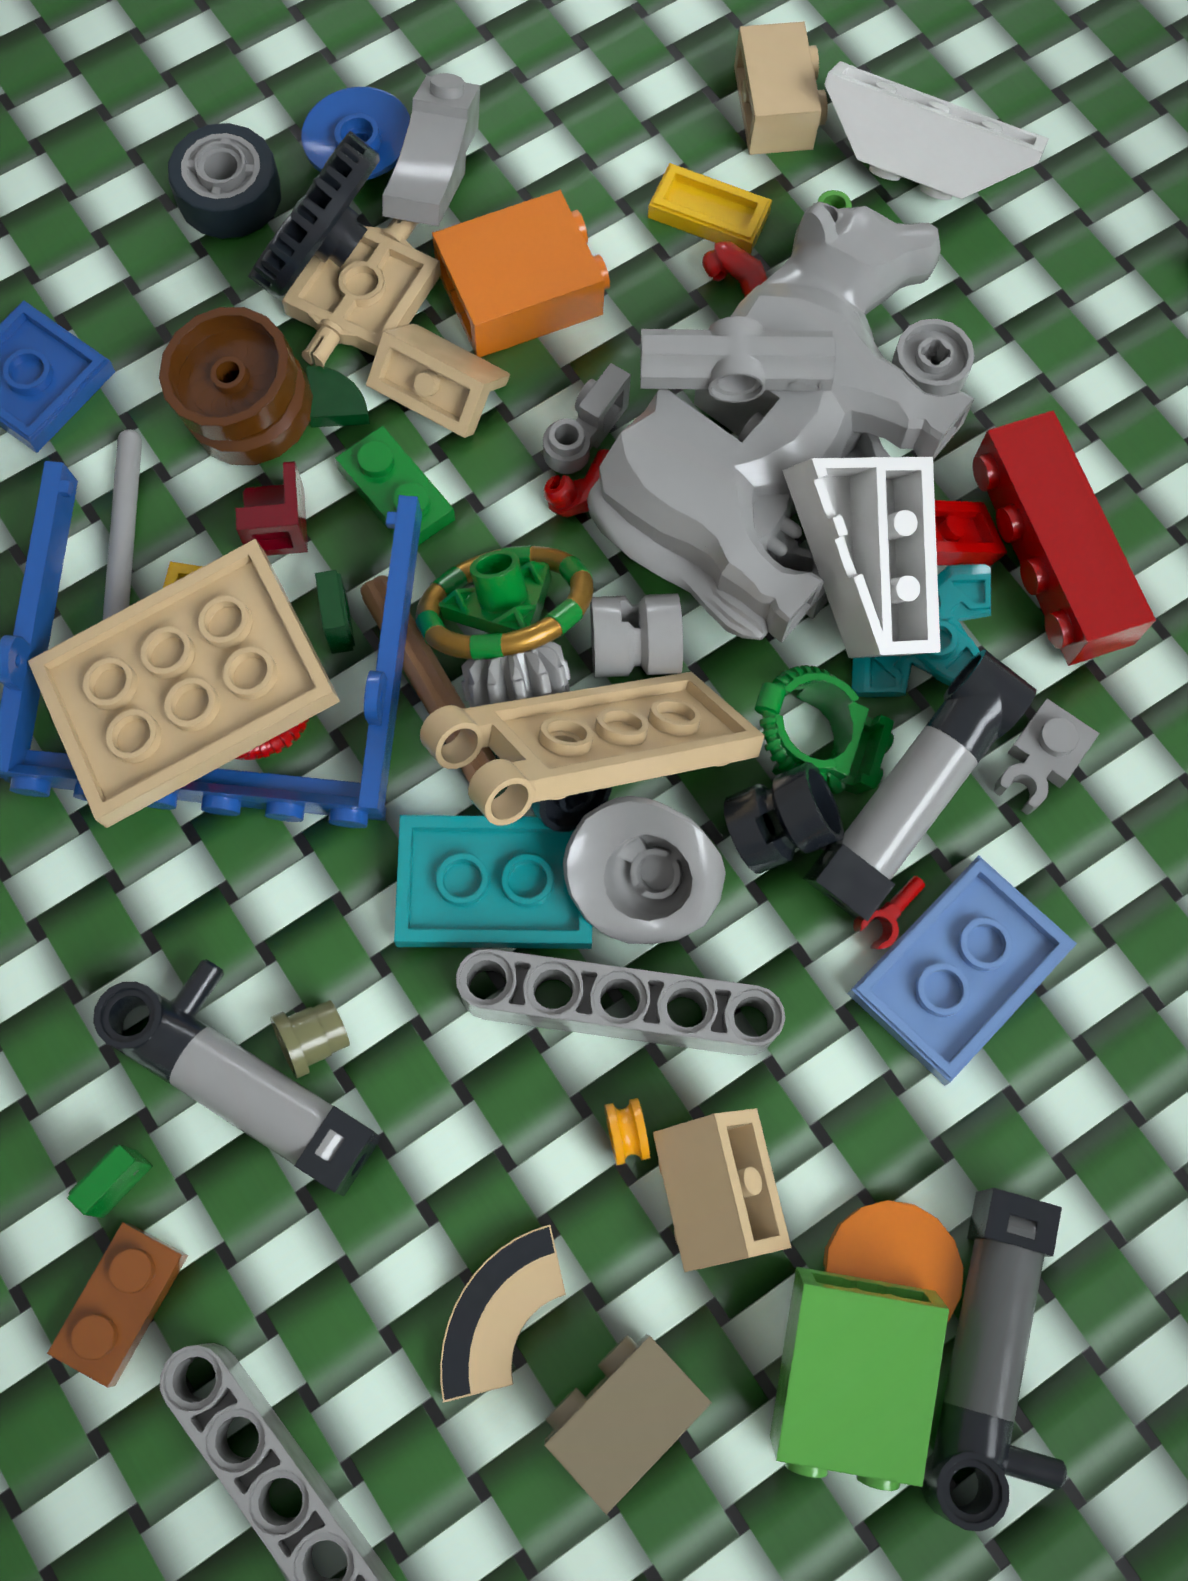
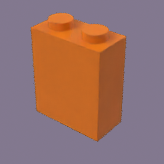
(521, 273)

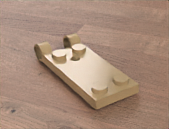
(588, 740)

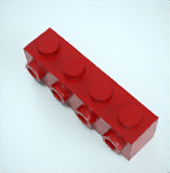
(1061, 539)

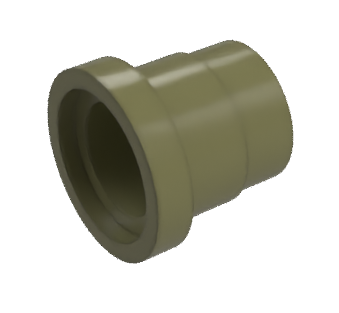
(309, 1036)

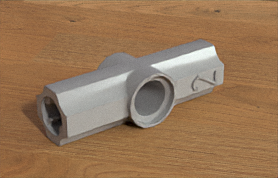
(737, 359)

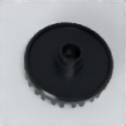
(320, 220)

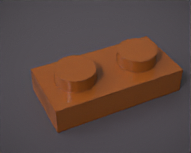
(117, 1305)

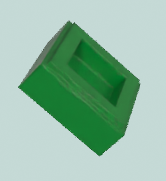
(109, 1181)

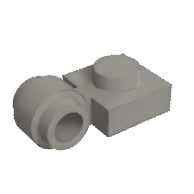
(598, 408)

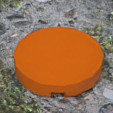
(899, 1247)

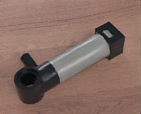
(976, 711)
(234, 1081)

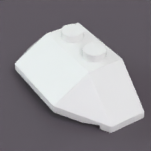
(926, 137)

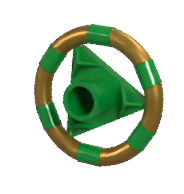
(504, 602)

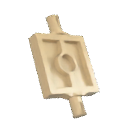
(370, 293)

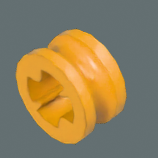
(627, 1131)

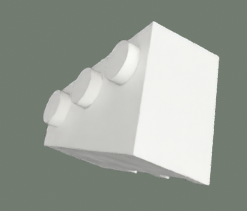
(873, 548)

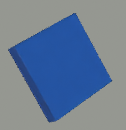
(44, 375)

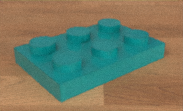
(484, 885)

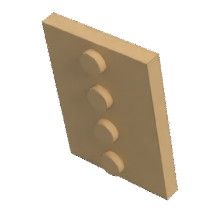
(181, 683)

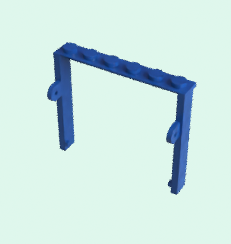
(222, 789)

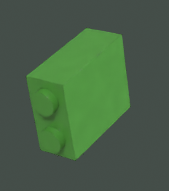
(858, 1379)

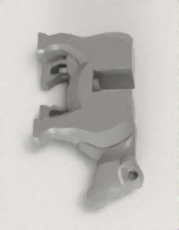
(718, 506)

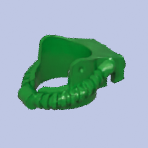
(857, 741)

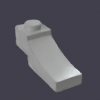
(433, 150)

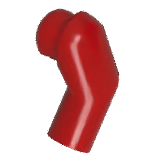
(732, 259)
(569, 496)

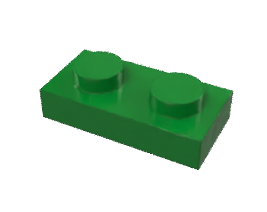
(383, 471)

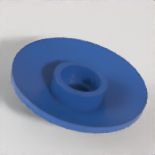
(365, 111)

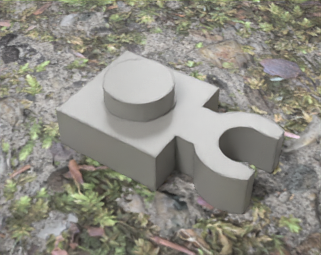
(1048, 751)

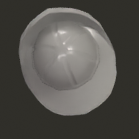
(642, 871)

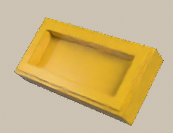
(709, 208)

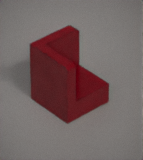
(275, 515)

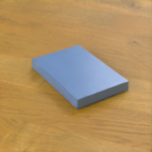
(962, 970)

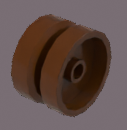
(236, 385)

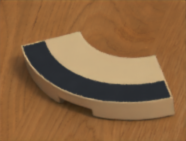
(493, 1312)

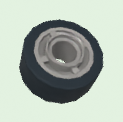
(224, 180)

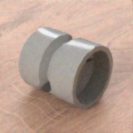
(935, 356)
(636, 635)

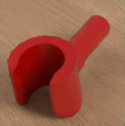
(891, 912)

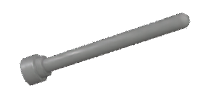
(122, 523)

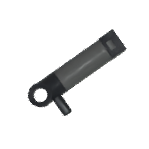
(989, 1361)

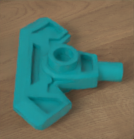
(962, 596)

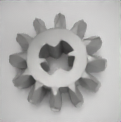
(516, 676)

